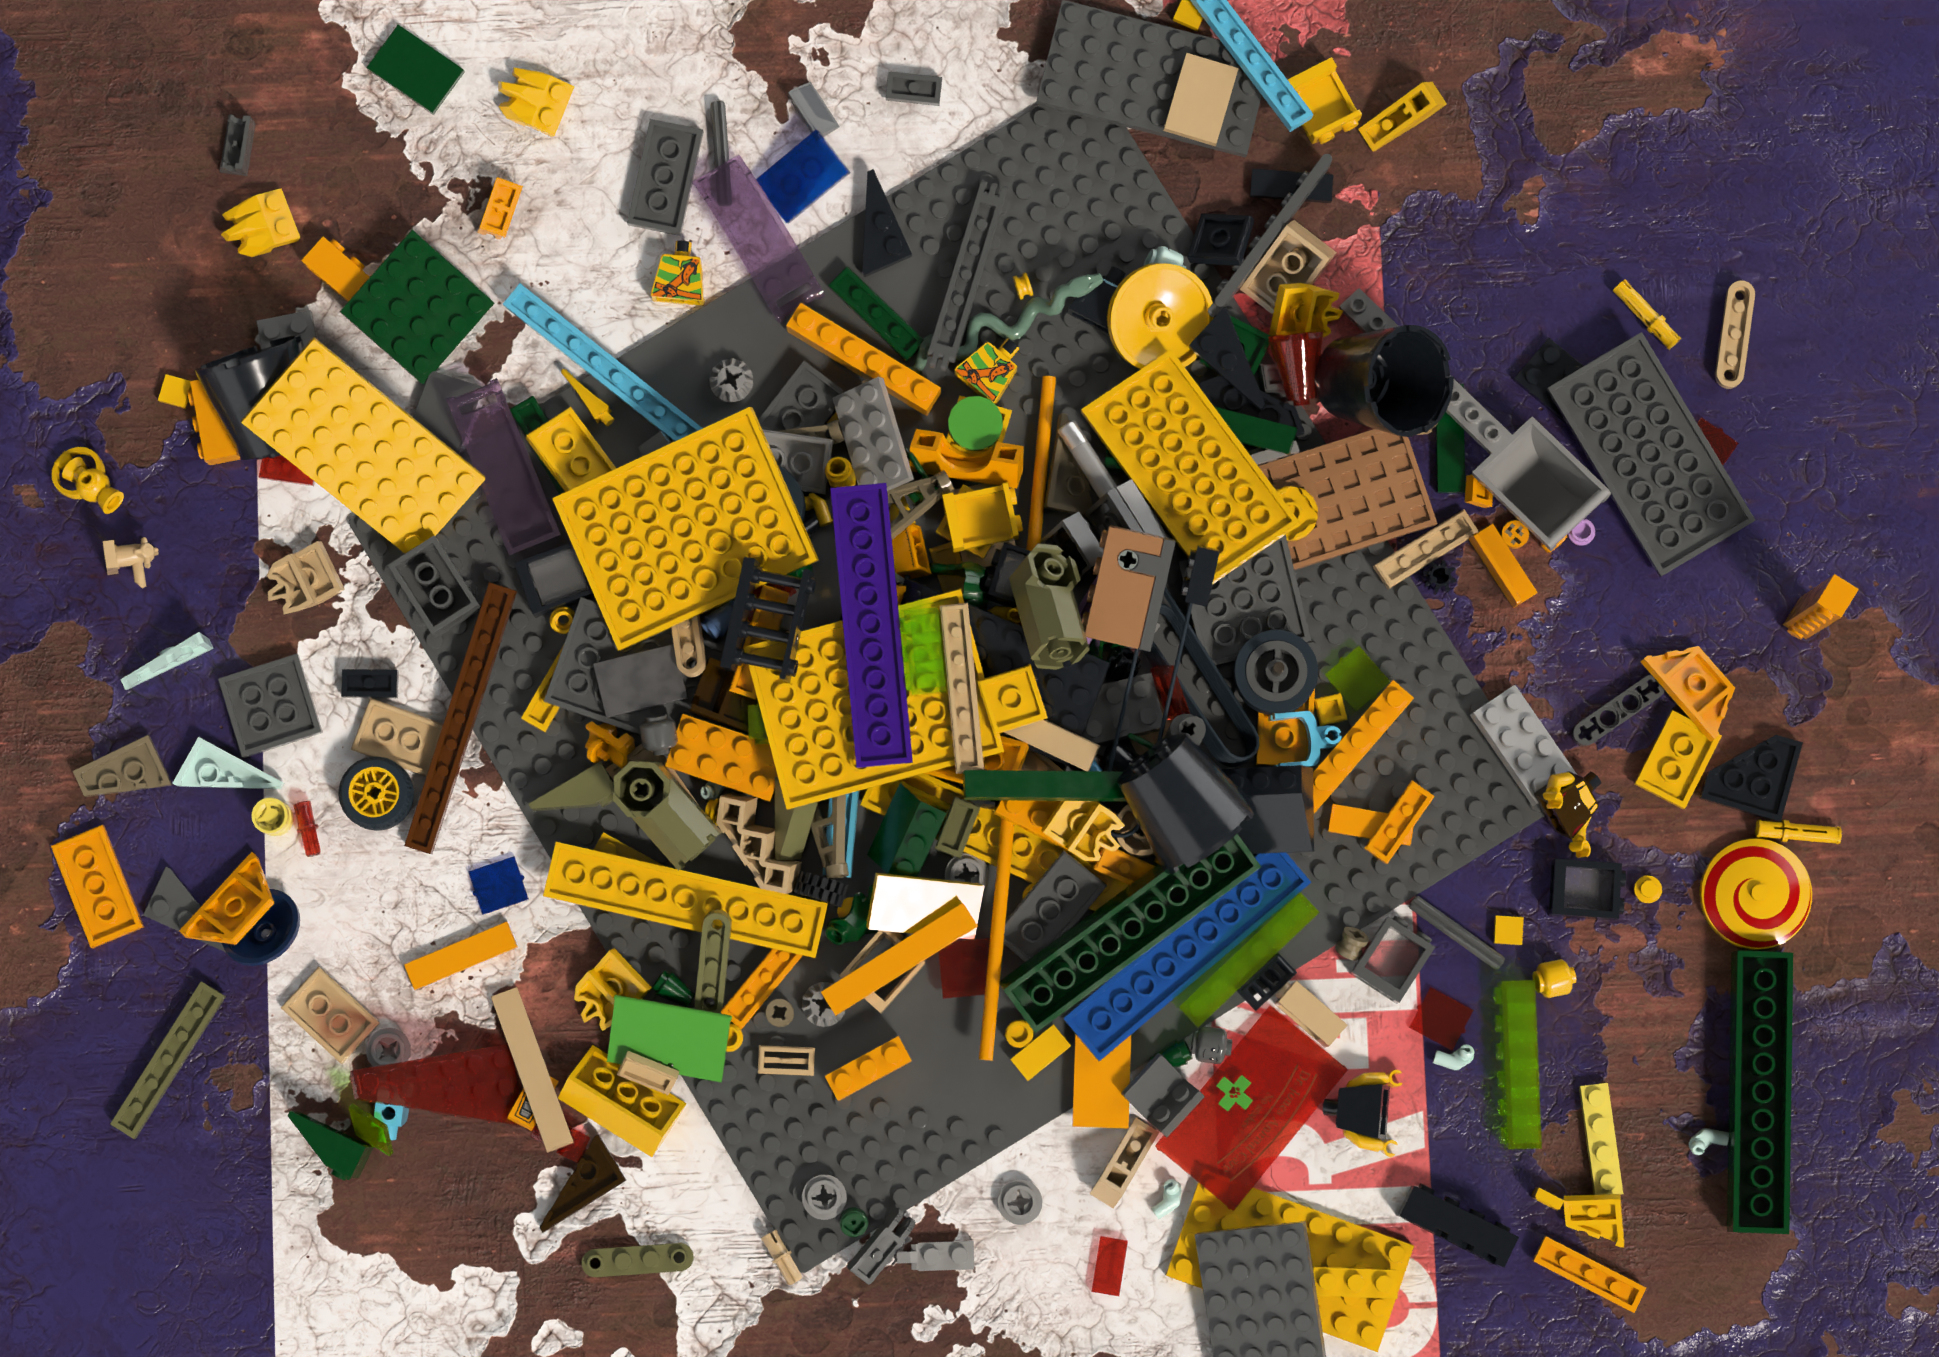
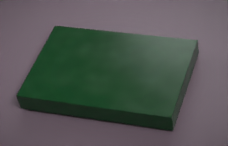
(415, 69)

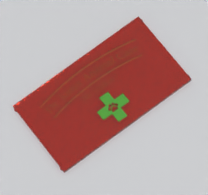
(1252, 1108)

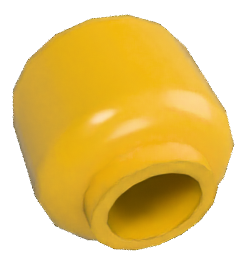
(1554, 978)

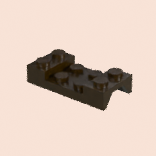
(715, 700)

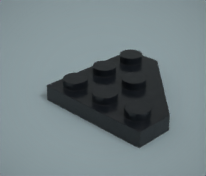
(1224, 396)
(1756, 779)

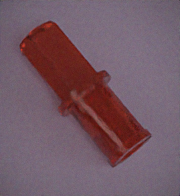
(307, 828)

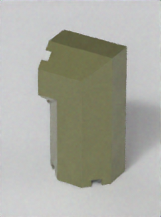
(1049, 608)
(664, 811)

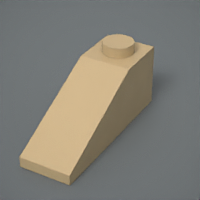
(1124, 1163)

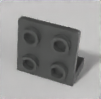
(1162, 1095)

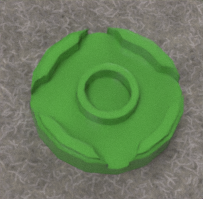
(975, 423)

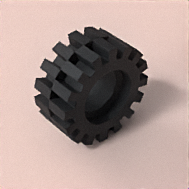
(820, 889)

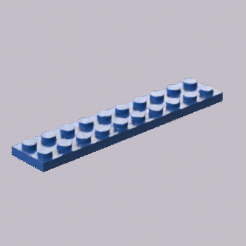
(1184, 956)

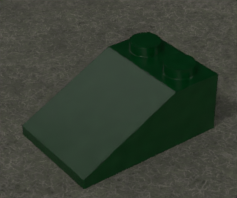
(335, 1149)

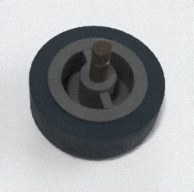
(1275, 672)

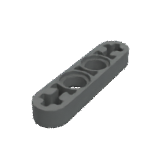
(1617, 708)

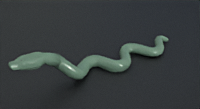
(1075, 287)

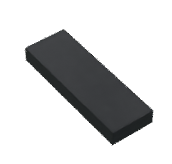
(1277, 184)

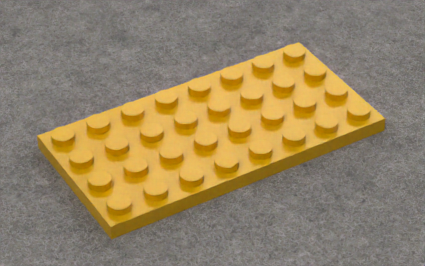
(362, 448)
(1189, 464)
(1331, 1244)

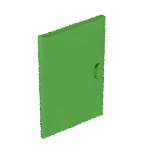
(670, 1034)

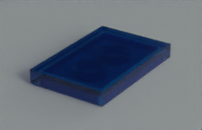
(802, 176)

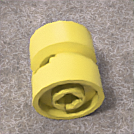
(272, 817)

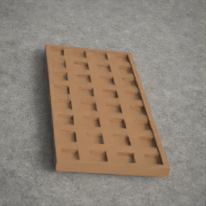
(1363, 491)

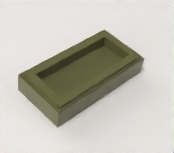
(957, 827)

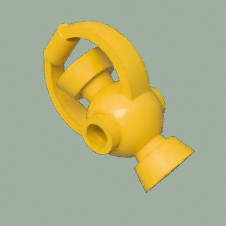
(90, 484)

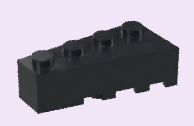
(1458, 1226)

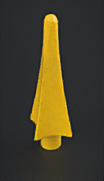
(597, 407)

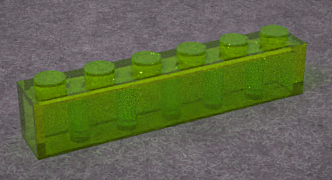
(1248, 960)
(1518, 1065)

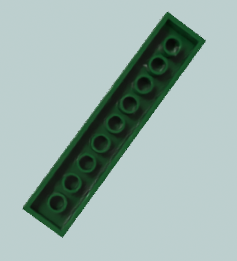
(1122, 932)
(1760, 1092)

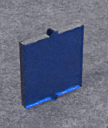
(498, 885)

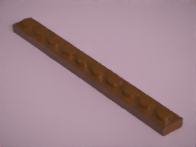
(460, 718)

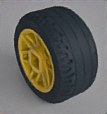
(360, 784)

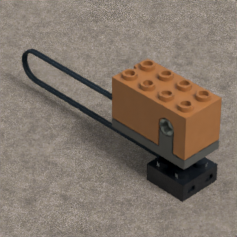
(1130, 599)

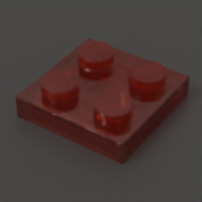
(964, 968)

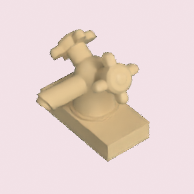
(130, 555)

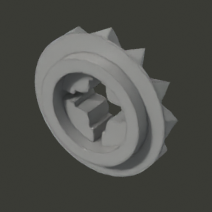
(727, 392)
(955, 868)
(811, 1009)
(389, 1036)
(816, 1208)
(1012, 1213)

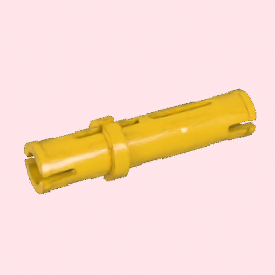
(1652, 320)
(1785, 830)

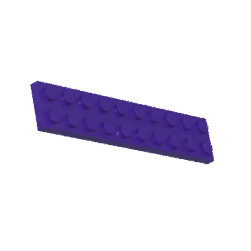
(871, 625)

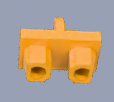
(604, 744)

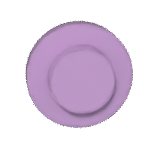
(1582, 533)

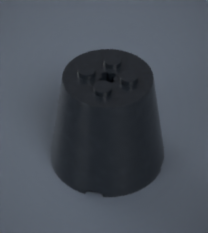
(1387, 379)
(239, 381)
(1183, 802)

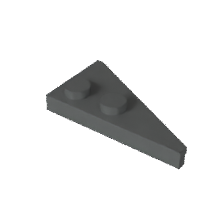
(173, 904)

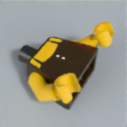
(1569, 806)

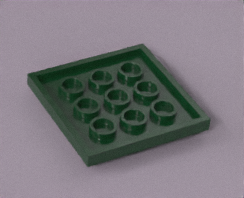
(417, 307)

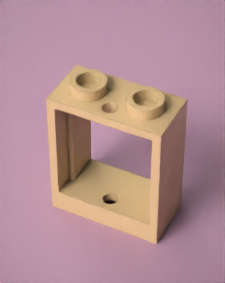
(873, 999)
(1309, 1013)

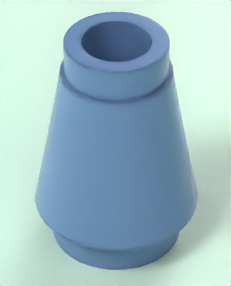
(718, 621)

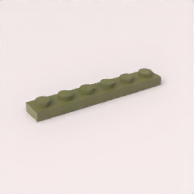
(168, 1060)

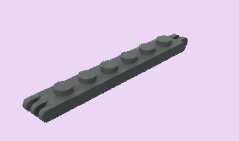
(1274, 227)
(966, 275)

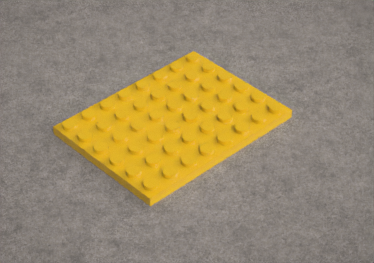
(676, 524)
(812, 717)

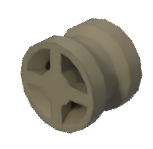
(1352, 943)
(782, 1016)

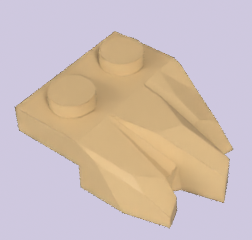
(304, 578)

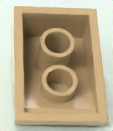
(1291, 259)

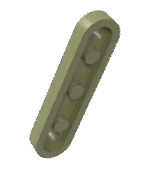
(713, 961)
(637, 1260)

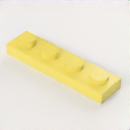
(1601, 1139)

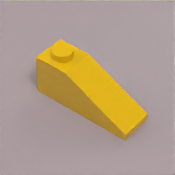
(1402, 115)

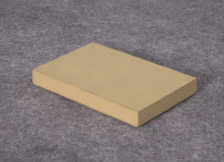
(1201, 99)
(397, 736)
(330, 1015)

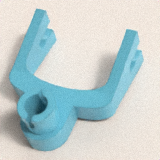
(1316, 736)

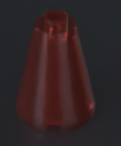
(1296, 362)

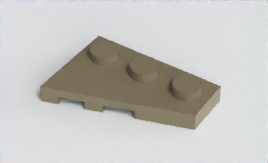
(124, 770)

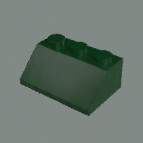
(908, 831)

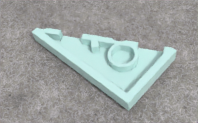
(169, 659)
(216, 768)

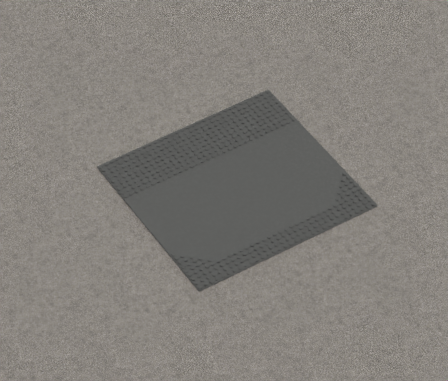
(1071, 210)

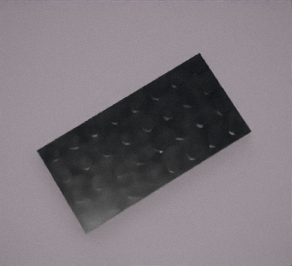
(1002, 647)

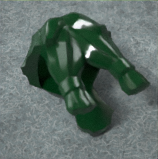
(974, 580)

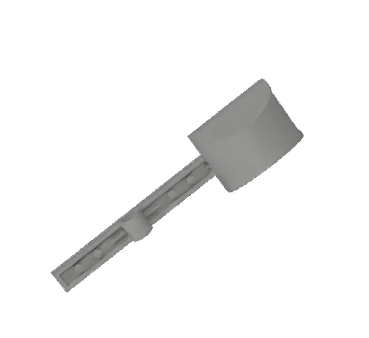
(1524, 470)

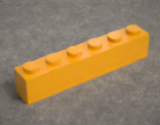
(863, 358)
(1820, 607)
(1358, 741)

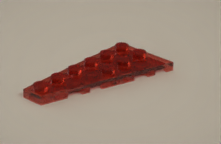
(456, 1084)

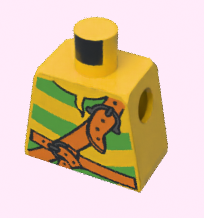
(679, 277)
(989, 370)

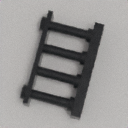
(746, 601)

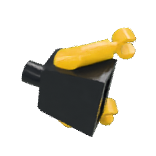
(1364, 1110)

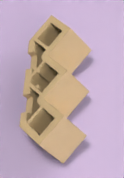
(755, 844)

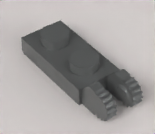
(881, 1246)

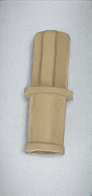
(782, 1257)

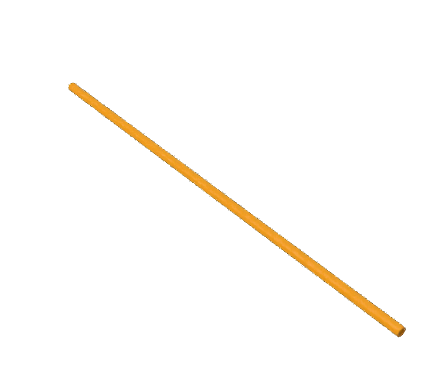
(1006, 827)

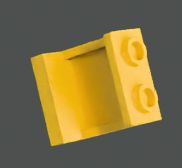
(1327, 100)
(982, 517)

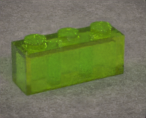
(923, 651)

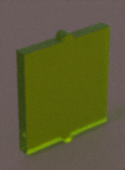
(1357, 678)
(371, 1129)

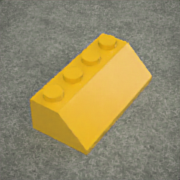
(619, 1104)

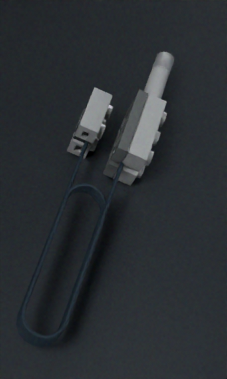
(1127, 509)

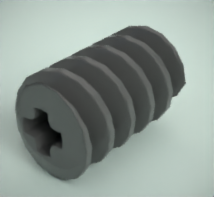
(1188, 724)

